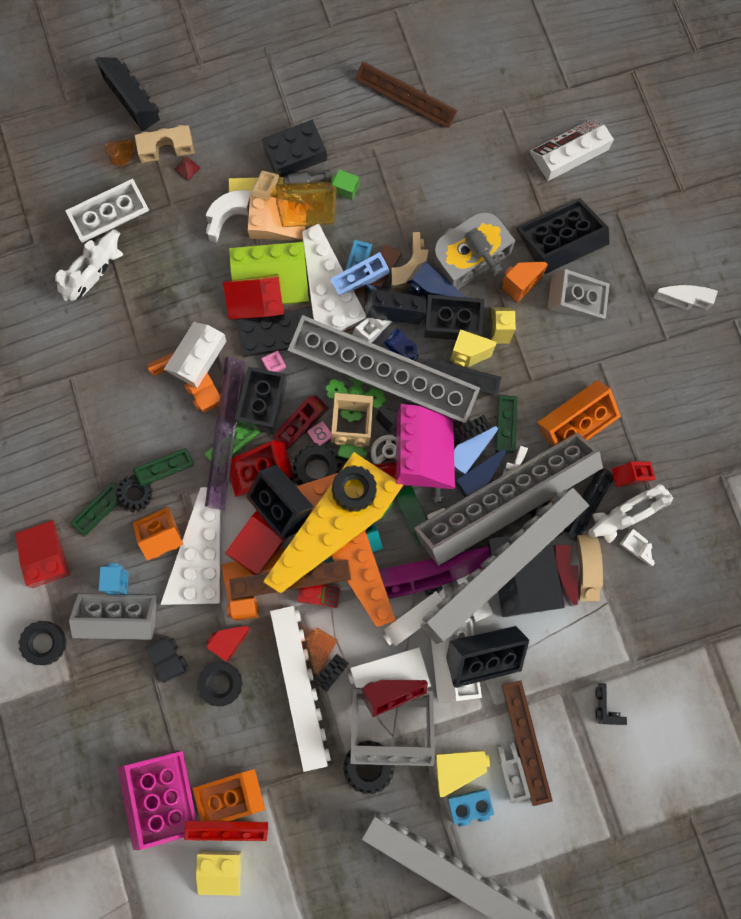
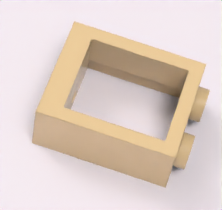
(354, 403)

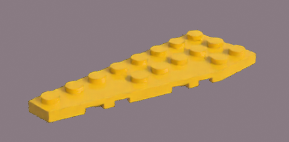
(331, 527)

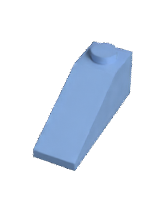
(360, 274)
(468, 451)

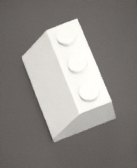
(196, 353)

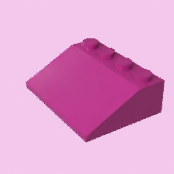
(424, 448)
(156, 799)

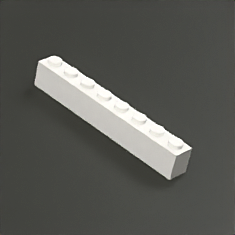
(299, 688)

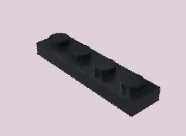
(487, 382)
(593, 497)

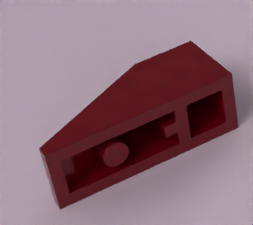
(301, 421)
(389, 694)

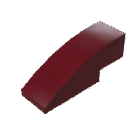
(567, 573)

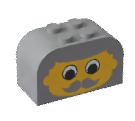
(455, 259)

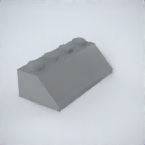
(113, 616)

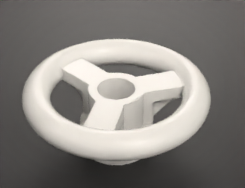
(388, 446)

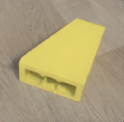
(502, 324)
(458, 769)

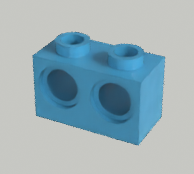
(113, 579)
(469, 800)

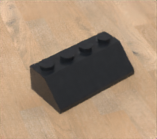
(128, 92)
(486, 656)

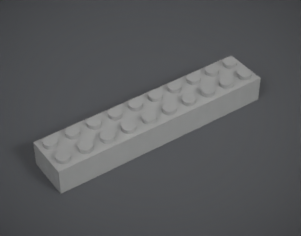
(383, 369)
(508, 498)
(505, 565)
(446, 872)

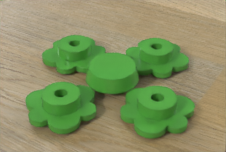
(356, 390)

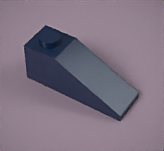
(428, 281)
(480, 475)

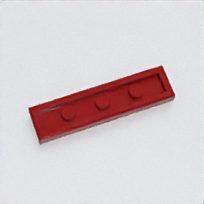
(225, 831)

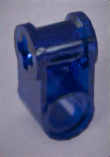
(400, 343)

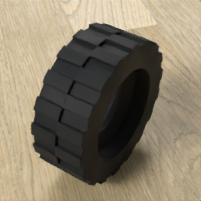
(364, 477)
(27, 638)
(234, 688)

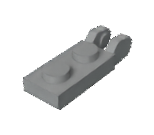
(513, 775)

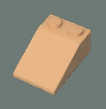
(266, 223)

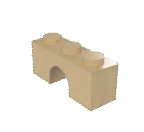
(150, 142)

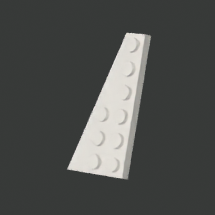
(327, 306)
(198, 562)

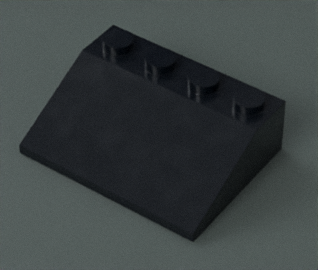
(564, 235)
(534, 587)

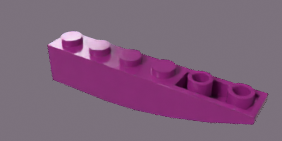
(427, 575)

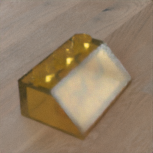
(306, 203)

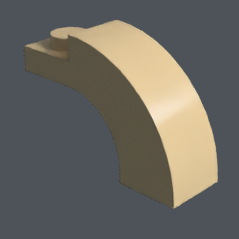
(419, 255)
(590, 566)

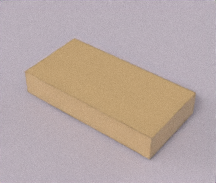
(265, 185)

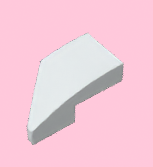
(518, 460)
(638, 546)

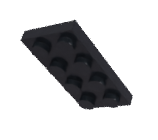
(269, 333)

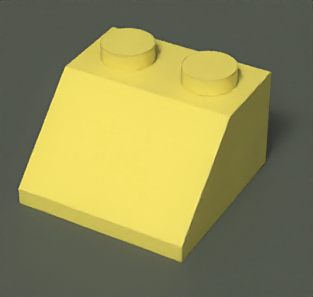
(471, 349)
(218, 873)

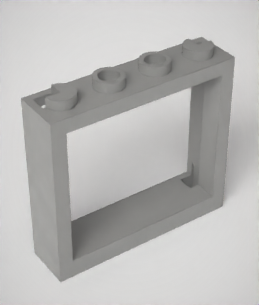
(394, 755)

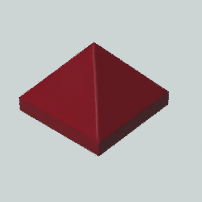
(187, 168)

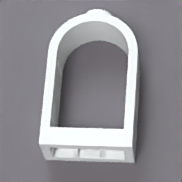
(411, 621)

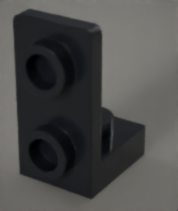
(613, 718)

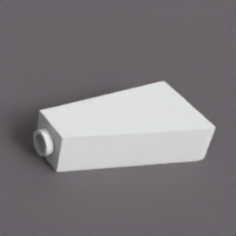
(401, 666)

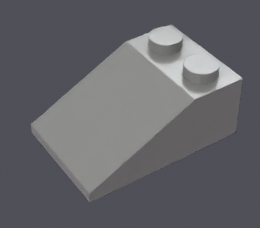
(578, 295)

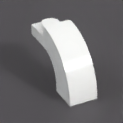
(224, 207)

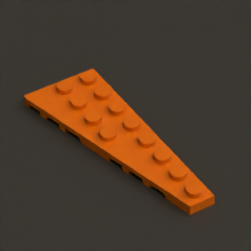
(363, 568)

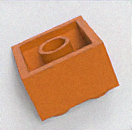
(522, 278)
(157, 533)

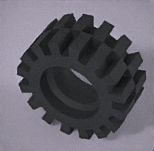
(472, 429)
(130, 504)
(331, 672)

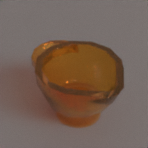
(120, 151)

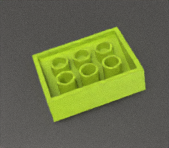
(280, 259)

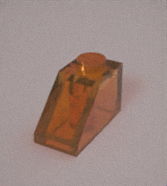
(319, 648)

